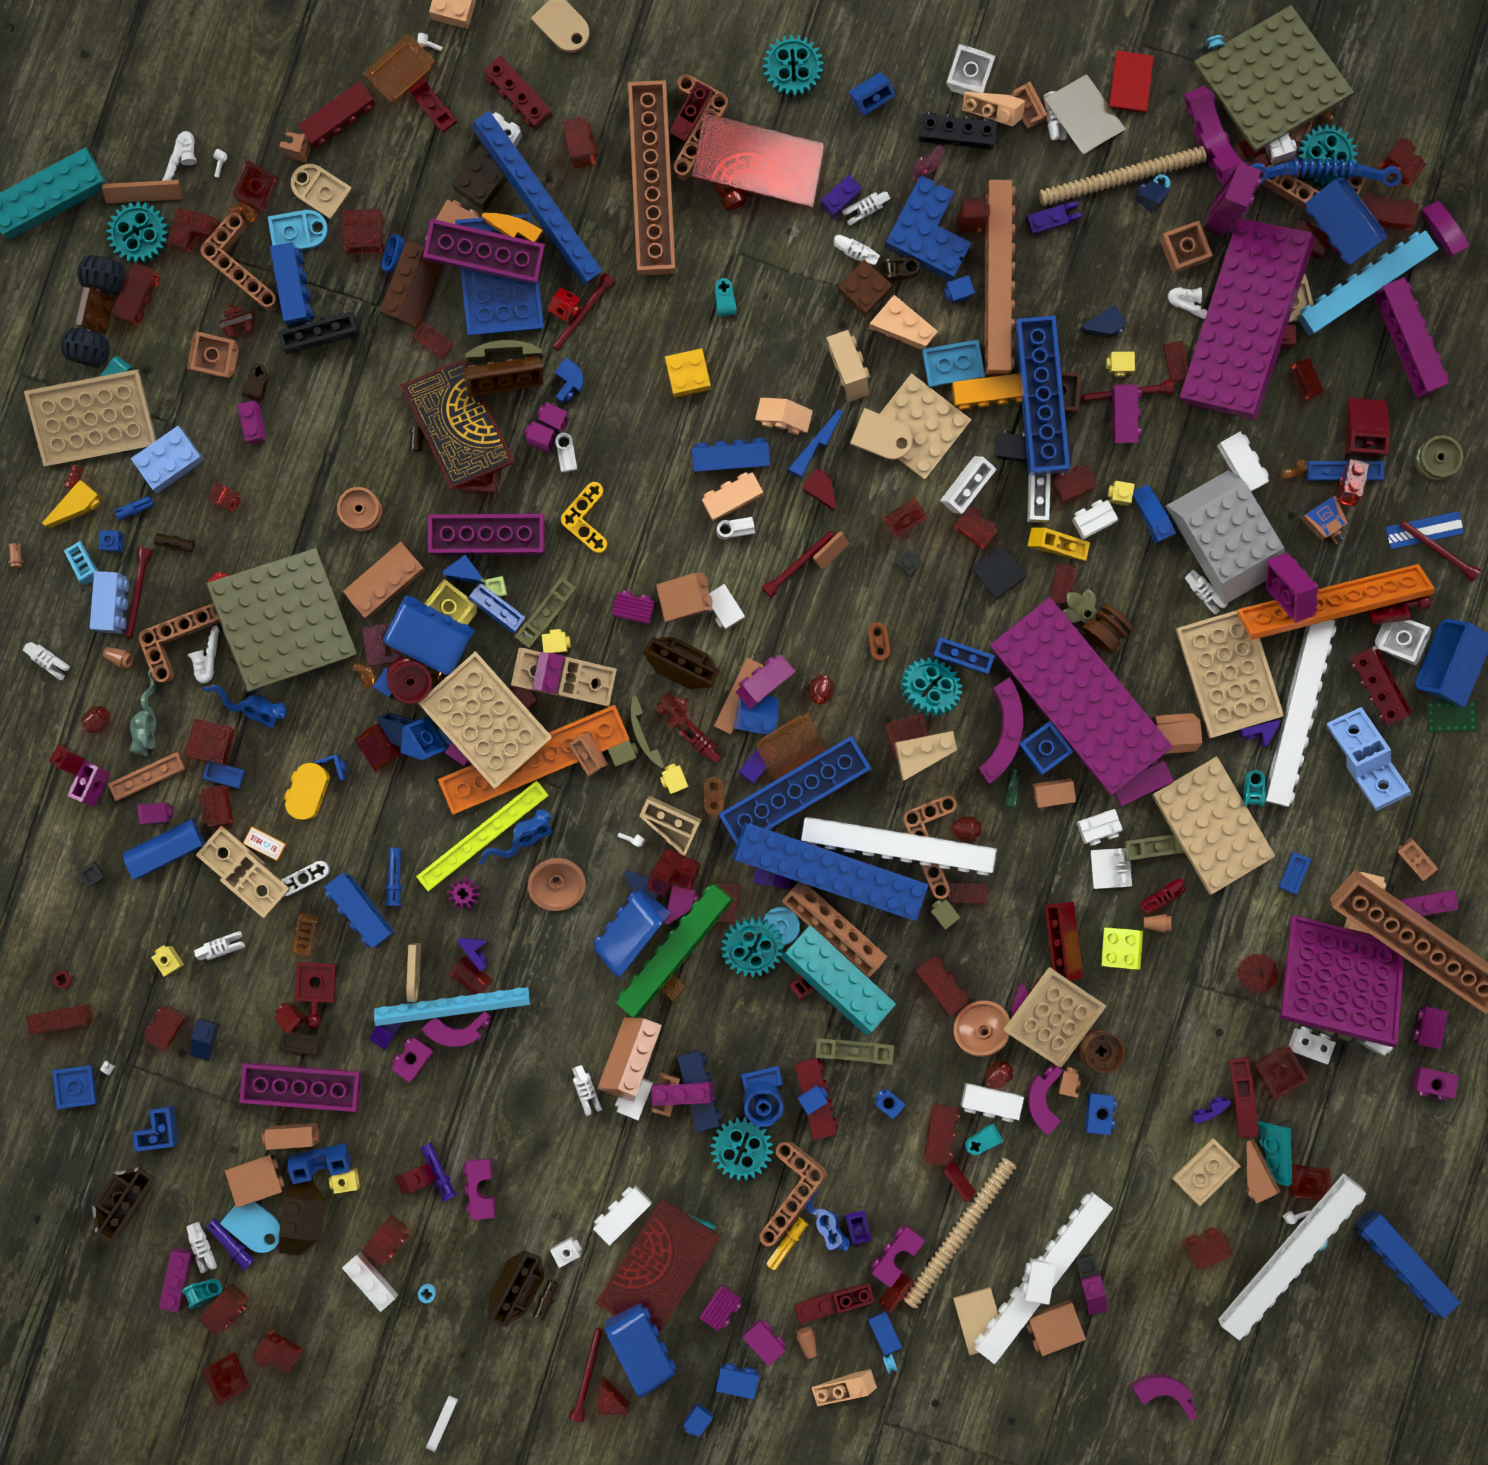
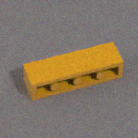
(986, 391)

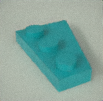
(1277, 1148)

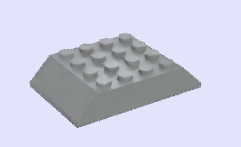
(1227, 534)

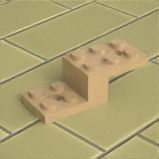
(574, 678)
(243, 872)

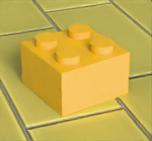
(688, 373)

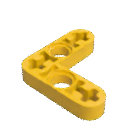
(579, 522)

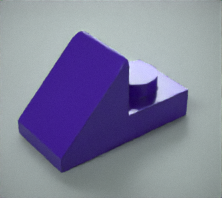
(1264, 731)
(771, 879)
(470, 947)
(384, 1034)
(858, 1227)

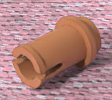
(15, 555)

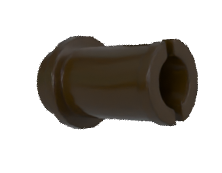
(416, 439)

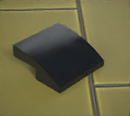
(999, 572)

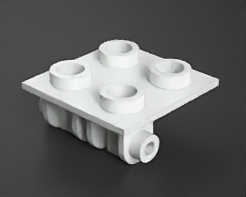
(1110, 868)

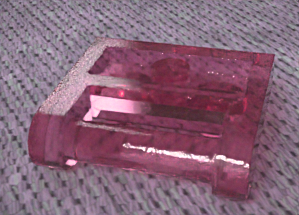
(926, 165)
(375, 645)

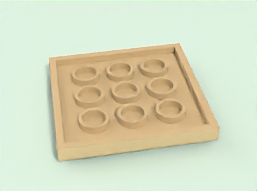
(931, 421)
(1054, 1017)

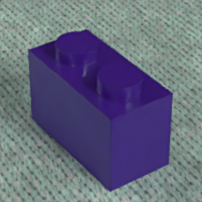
(841, 197)

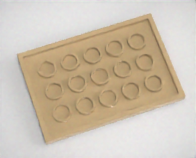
(90, 417)
(1228, 674)
(485, 720)
(1213, 825)

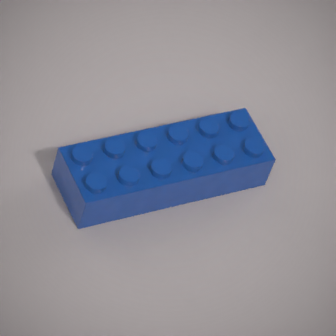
(1408, 1265)

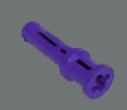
(442, 1181)
(236, 1251)

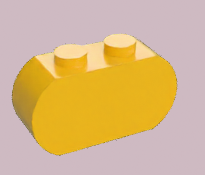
(306, 791)

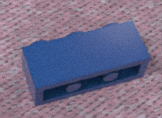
(963, 656)

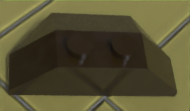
(681, 662)
(120, 1201)
(301, 1218)
(515, 1288)

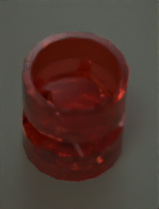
(732, 199)

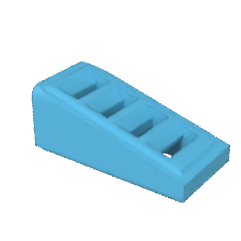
(85, 575)

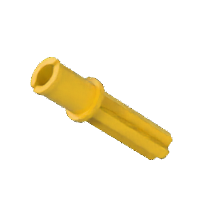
(787, 1243)

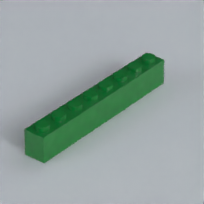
(675, 950)

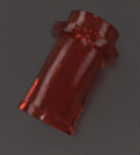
(73, 477)

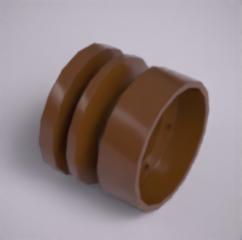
(1110, 624)
(1109, 1058)

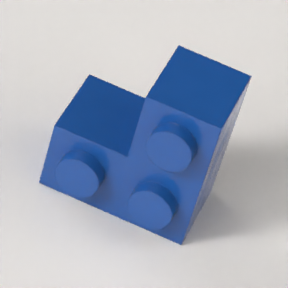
(163, 1130)

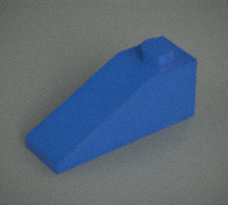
(1153, 514)

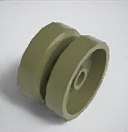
(1440, 447)

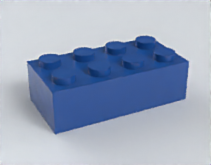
(291, 284)
(359, 910)

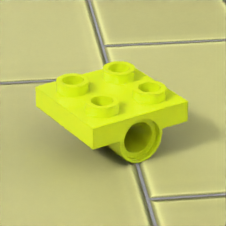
(1122, 948)

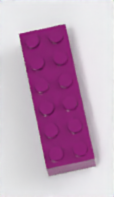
(1233, 199)
(483, 251)
(1411, 338)
(486, 534)
(300, 1086)

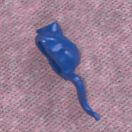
(254, 707)
(524, 835)
(828, 1226)

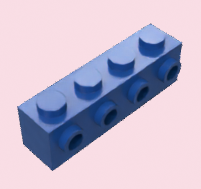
(729, 456)

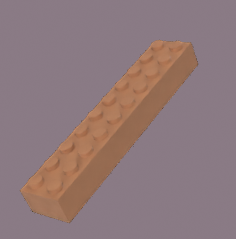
(651, 178)
(998, 279)
(1414, 938)

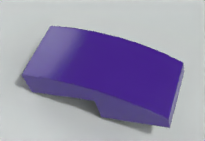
(753, 767)
(1215, 1107)

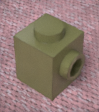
(623, 753)
(944, 913)

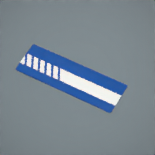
(1433, 527)

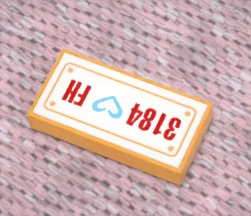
(264, 843)

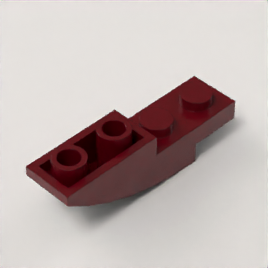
(1243, 1098)
(833, 1302)

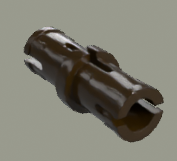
(174, 542)
(546, 1299)

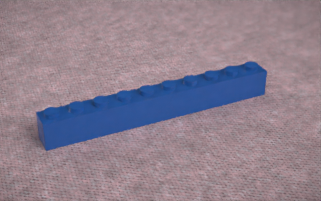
(536, 198)

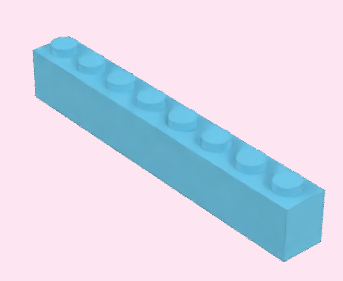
(1367, 283)

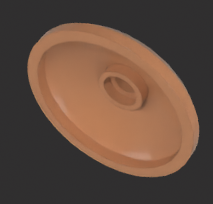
(559, 893)
(975, 1020)

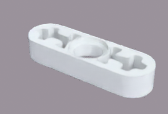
(314, 867)
(441, 1423)

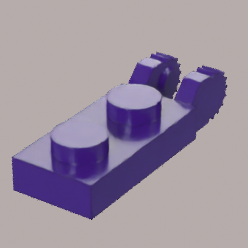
(1052, 218)

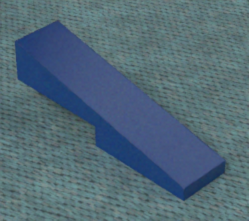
(822, 438)

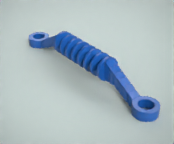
(1351, 169)

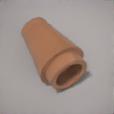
(119, 657)
(1158, 923)
(807, 1341)

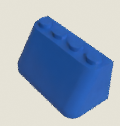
(1345, 220)
(428, 635)
(1453, 661)
(630, 931)
(640, 1349)

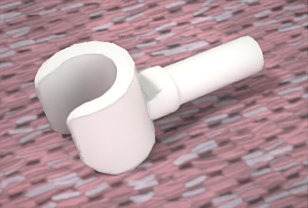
(423, 42)
(221, 157)
(637, 841)
(107, 1068)
(1290, 1218)

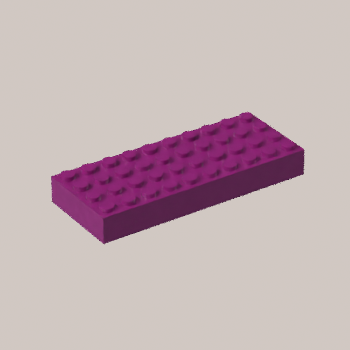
(1247, 318)
(1080, 696)

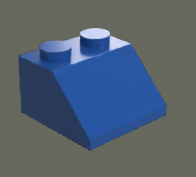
(760, 718)

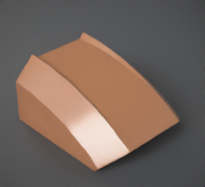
(212, 355)
(1181, 731)

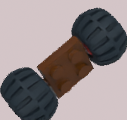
(97, 277)

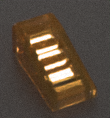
(298, 933)

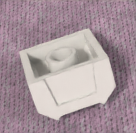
(970, 70)
(1403, 640)

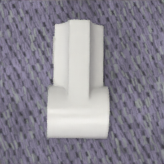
(566, 454)
(737, 528)

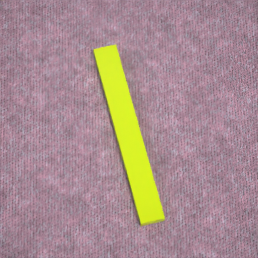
(482, 836)

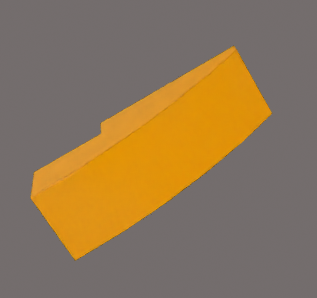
(512, 226)

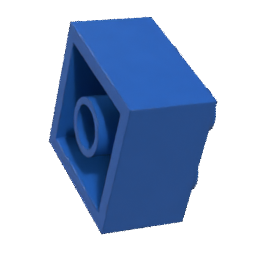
(1045, 748)

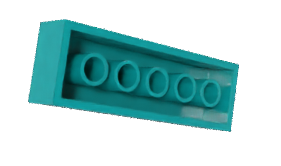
(49, 193)
(838, 980)

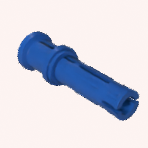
(391, 887)

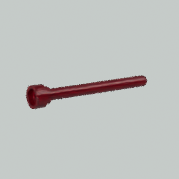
(605, 283)
(1165, 388)
(143, 555)
(1470, 571)
(771, 587)
(577, 1413)

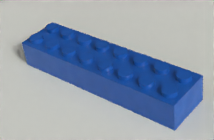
(1042, 395)
(797, 788)

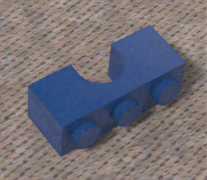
(305, 1164)

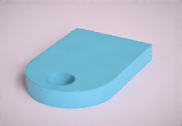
(298, 228)
(251, 1226)

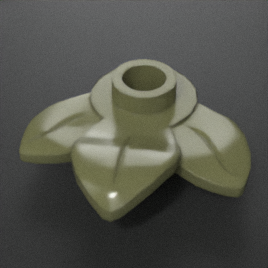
(1079, 604)

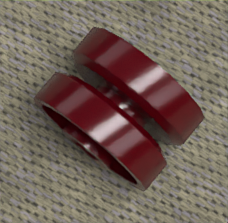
(411, 690)

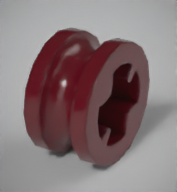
(68, 976)

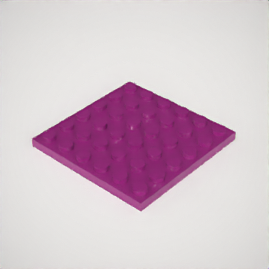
(1342, 982)

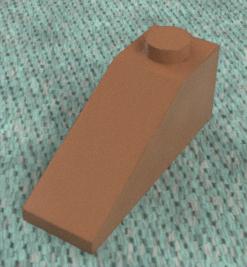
(1259, 1177)

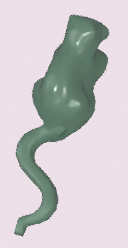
(144, 723)

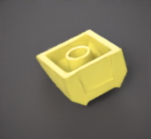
(452, 602)

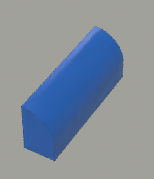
(163, 849)

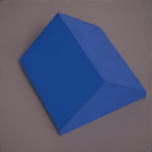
(463, 571)
(422, 739)

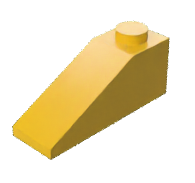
(76, 503)
(1058, 543)

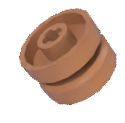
(371, 509)

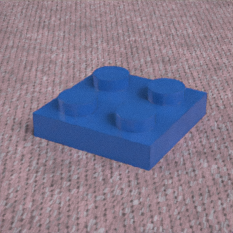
(74, 1086)

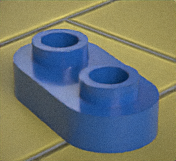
(392, 253)

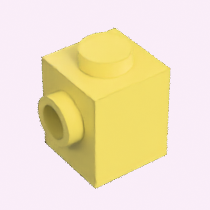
(1121, 363)
(1121, 493)
(556, 642)
(673, 778)
(167, 960)
(345, 1181)

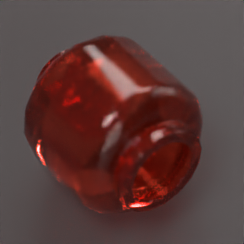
(821, 689)
(95, 719)
(967, 828)
(999, 1074)

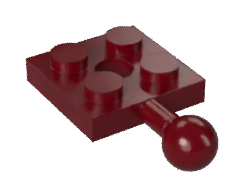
(1398, 611)
(306, 992)

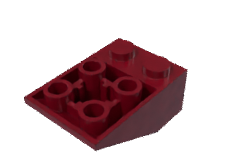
(1367, 428)

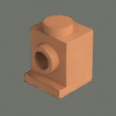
(1069, 1082)

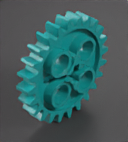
(810, 65)
(1340, 146)
(145, 247)
(944, 698)
(767, 953)
(725, 1142)

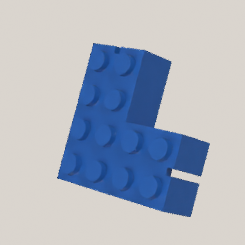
(919, 233)

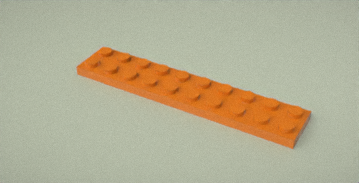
(1341, 601)
(469, 788)

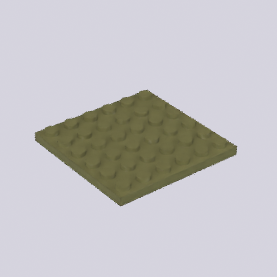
(1273, 78)
(281, 619)

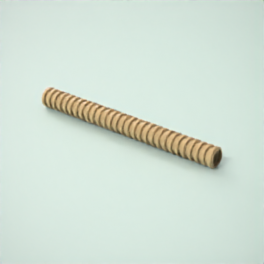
(1123, 176)
(959, 1233)

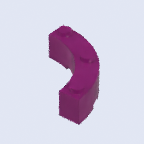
(1210, 132)
(1010, 731)

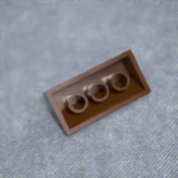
(410, 286)
(503, 376)

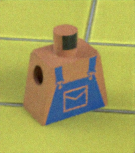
(1326, 520)

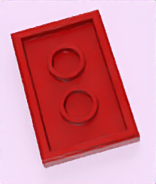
(1131, 81)

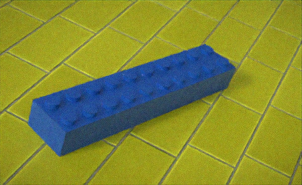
(830, 871)

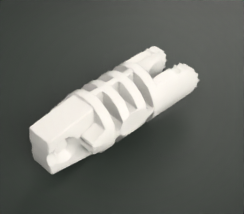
(1055, 128)
(866, 206)
(856, 250)
(1205, 591)
(46, 660)
(219, 947)
(585, 1089)
(201, 1248)

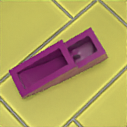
(1445, 229)

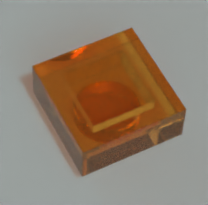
(674, 988)

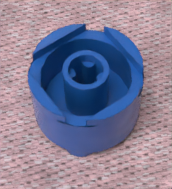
(771, 1110)

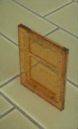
(399, 68)
(790, 746)

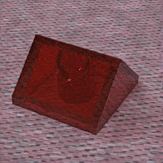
(254, 186)
(377, 747)
(1309, 1182)
(225, 1378)
(610, 1400)

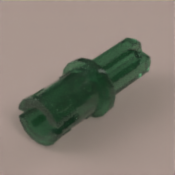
(1012, 788)

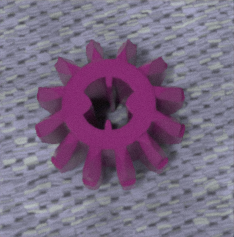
(459, 898)

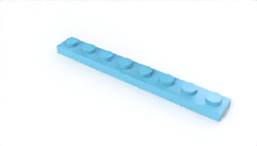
(451, 1006)

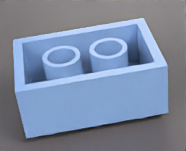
(167, 459)
(109, 602)

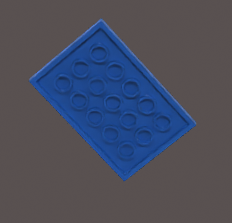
(497, 302)

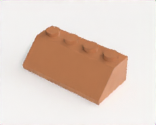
(384, 581)
(629, 1057)

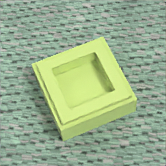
(496, 585)

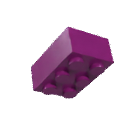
(1291, 587)

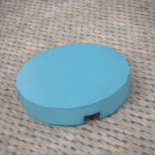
(785, 921)

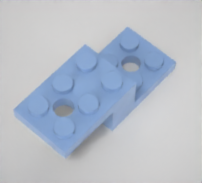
(1368, 759)

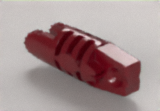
(701, 743)
(1163, 896)

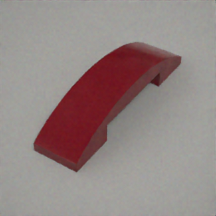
(432, 105)

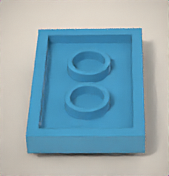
(953, 363)

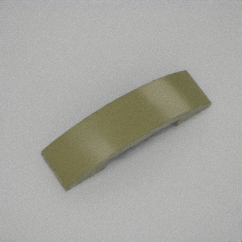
(479, 352)
(546, 612)
(636, 711)
(1152, 847)
(854, 1051)

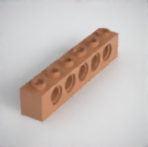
(834, 928)

